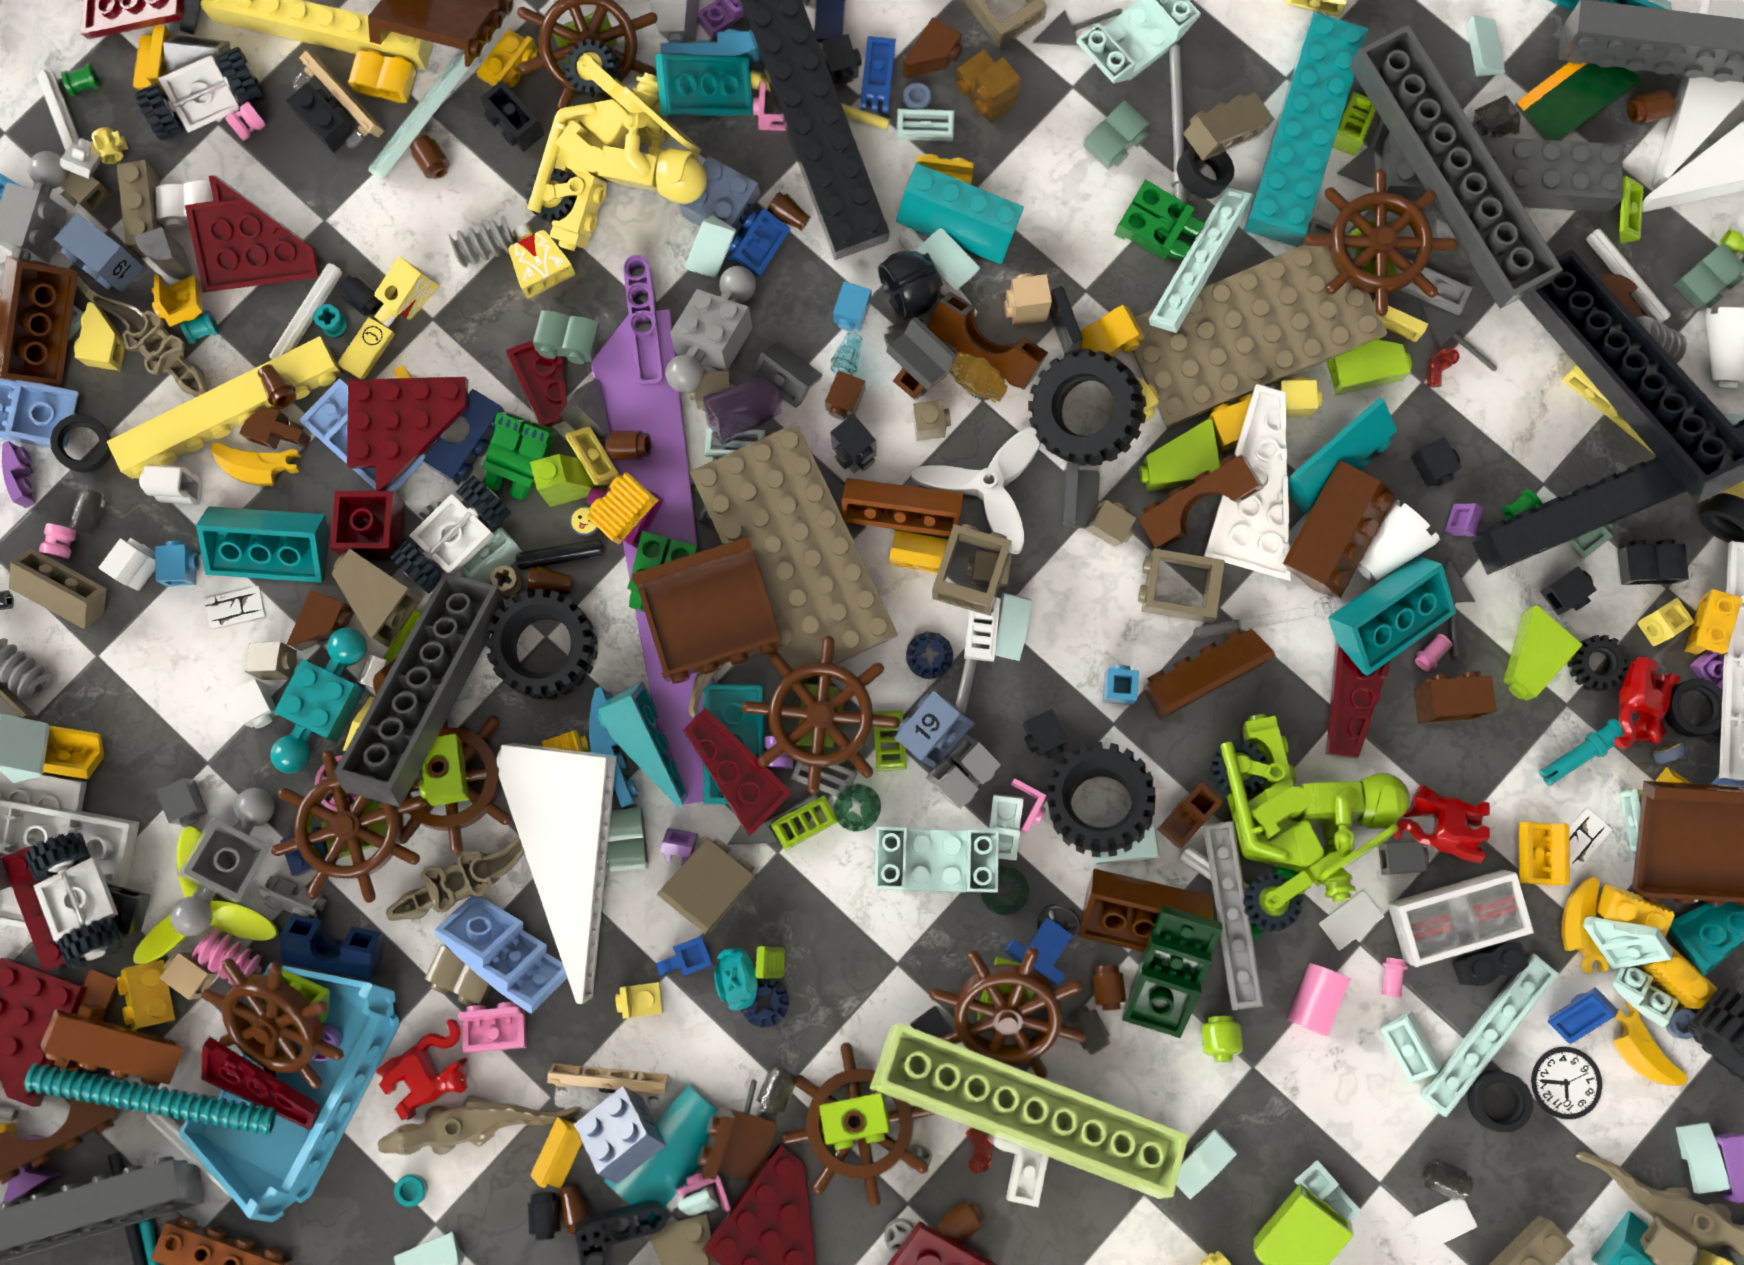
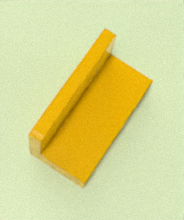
(151, 58)
(917, 551)
(557, 1154)

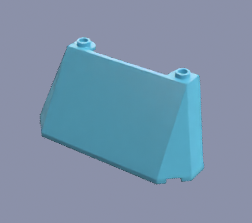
(286, 1165)

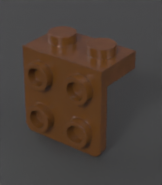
(736, 1144)

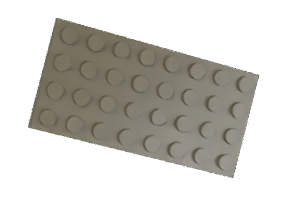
(1254, 332)
(800, 546)

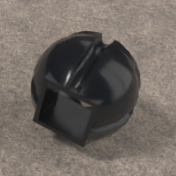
(910, 282)

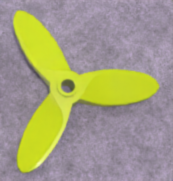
(227, 916)

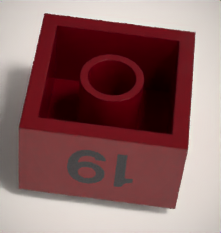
(366, 523)

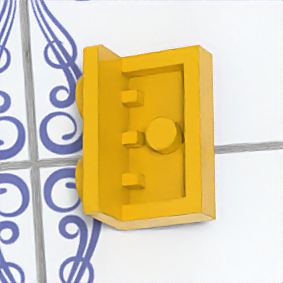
(178, 301)
(73, 752)
(1544, 853)
(145, 995)

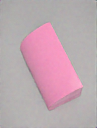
(1318, 999)

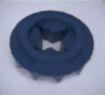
(940, 663)
(779, 1002)

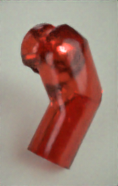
(1439, 363)
(983, 1151)

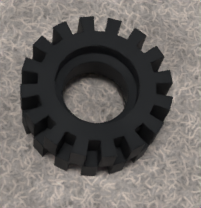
(1616, 659)

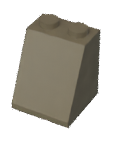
(374, 596)
(708, 885)

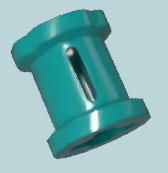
(331, 321)
(200, 327)

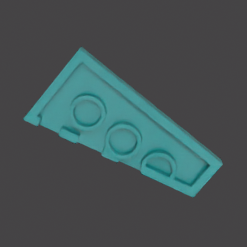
(1709, 934)

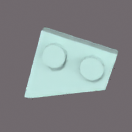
(1627, 943)

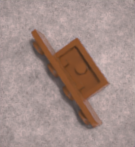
(94, 1004)

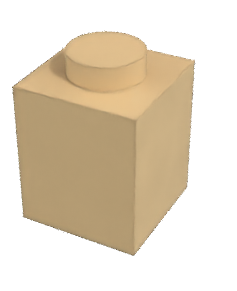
(187, 975)

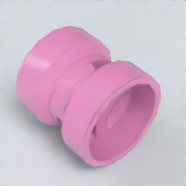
(251, 118)
(54, 535)

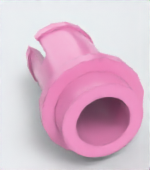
(1433, 652)
(1393, 976)

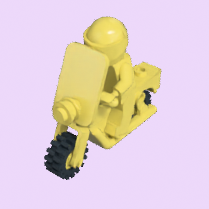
(591, 144)

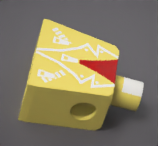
(538, 261)
(403, 292)

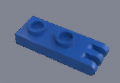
(878, 73)

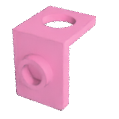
(765, 120)
(1037, 810)
(698, 1181)

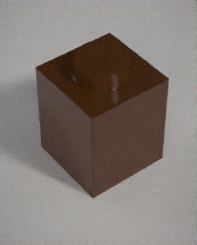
(844, 395)

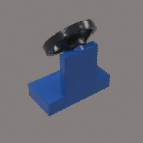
(1049, 941)

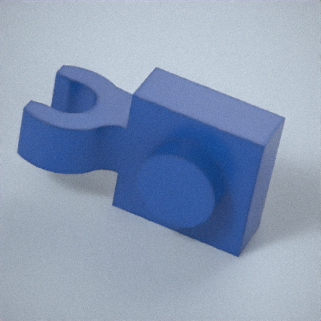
(690, 957)

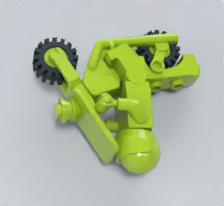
(1269, 828)

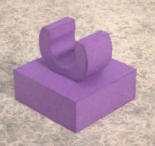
(1465, 520)
(678, 843)

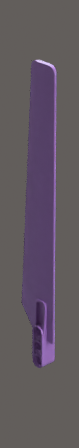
(640, 398)

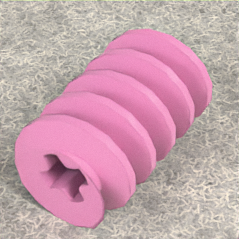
(213, 951)

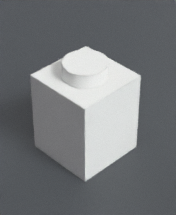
(253, 703)

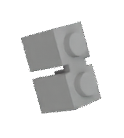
(974, 761)

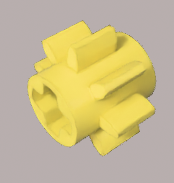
(108, 144)

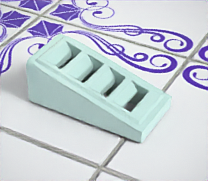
(699, 1201)

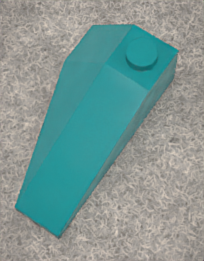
(632, 726)

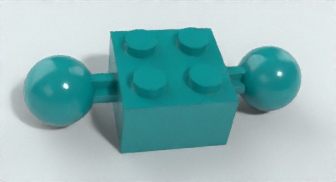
(318, 701)

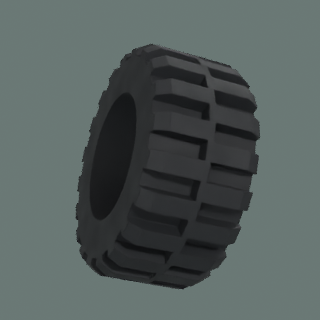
(1056, 385)

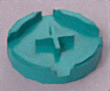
(735, 978)

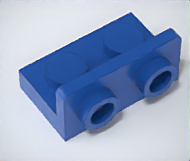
(757, 241)

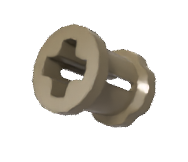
(505, 572)

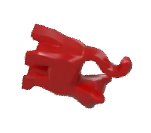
(1648, 696)
(1450, 824)
(421, 1074)

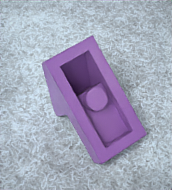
(30, 1178)

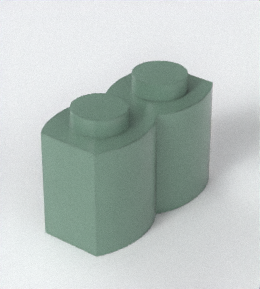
(1117, 135)
(1710, 276)
(566, 337)
(627, 841)

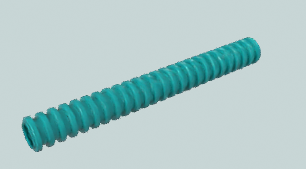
(149, 1099)

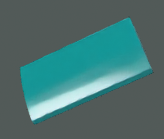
(684, 1132)

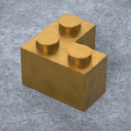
(988, 84)

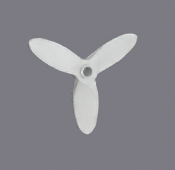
(989, 483)

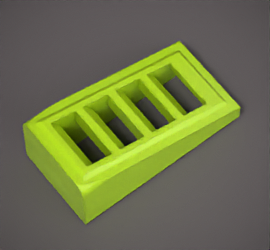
(1346, 138)
(889, 765)
(799, 838)
(770, 962)

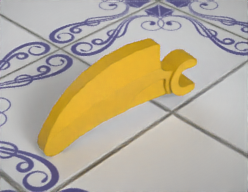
(253, 467)
(1582, 904)
(1643, 1053)

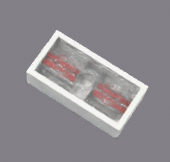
(1460, 917)

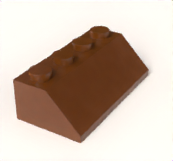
(35, 320)
(1339, 530)
(1207, 672)
(1125, 908)

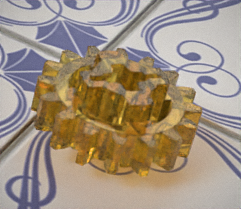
(978, 377)

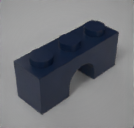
(457, 459)
(308, 946)

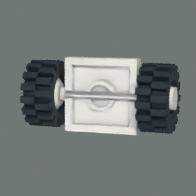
(198, 93)
(451, 534)
(75, 899)

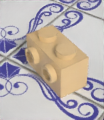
(1028, 299)

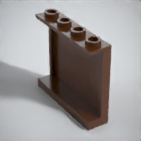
(446, 22)
(708, 610)
(1690, 843)

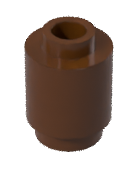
(1651, 106)
(429, 157)
(628, 445)
(1109, 987)
(961, 1221)

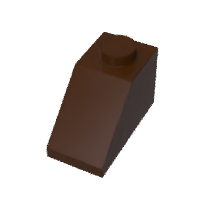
(933, 50)
(318, 620)

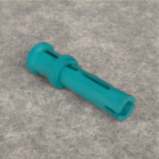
(1595, 745)

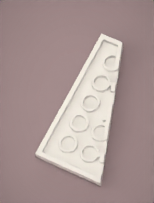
(1256, 530)

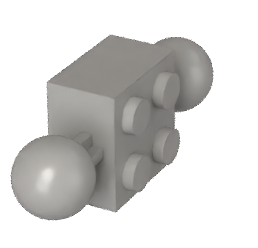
(29, 216)
(711, 329)
(223, 861)

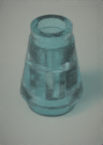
(847, 355)

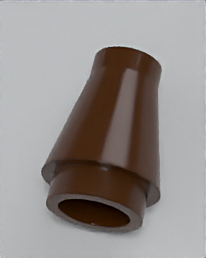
(788, 211)
(277, 388)
(548, 580)
(573, 1207)

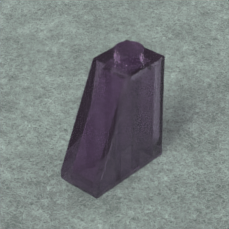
(741, 408)

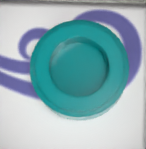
(410, 1190)

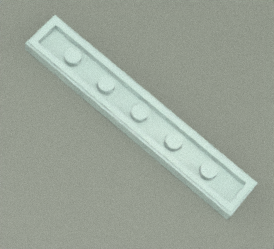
(420, 116)
(1201, 259)
(1488, 1035)

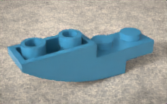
(728, 43)
(603, 744)

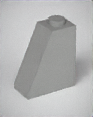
(676, 18)

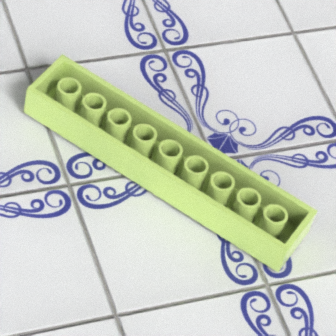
(1030, 1111)

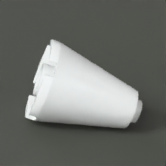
(1726, 346)
(1397, 541)

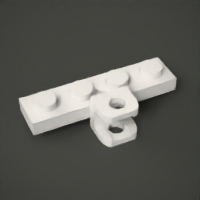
(1027, 1169)

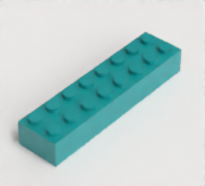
(1305, 130)

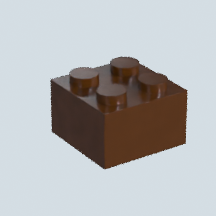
(1454, 698)

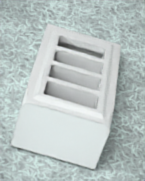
(979, 653)

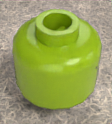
(1222, 1038)

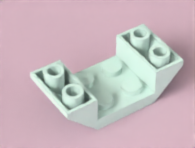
(1138, 36)
(22, 747)
(936, 860)

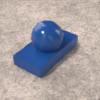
(1582, 1015)

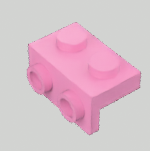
(493, 1028)

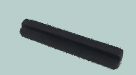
(559, 554)

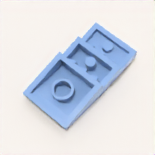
(33, 410)
(329, 423)
(502, 952)

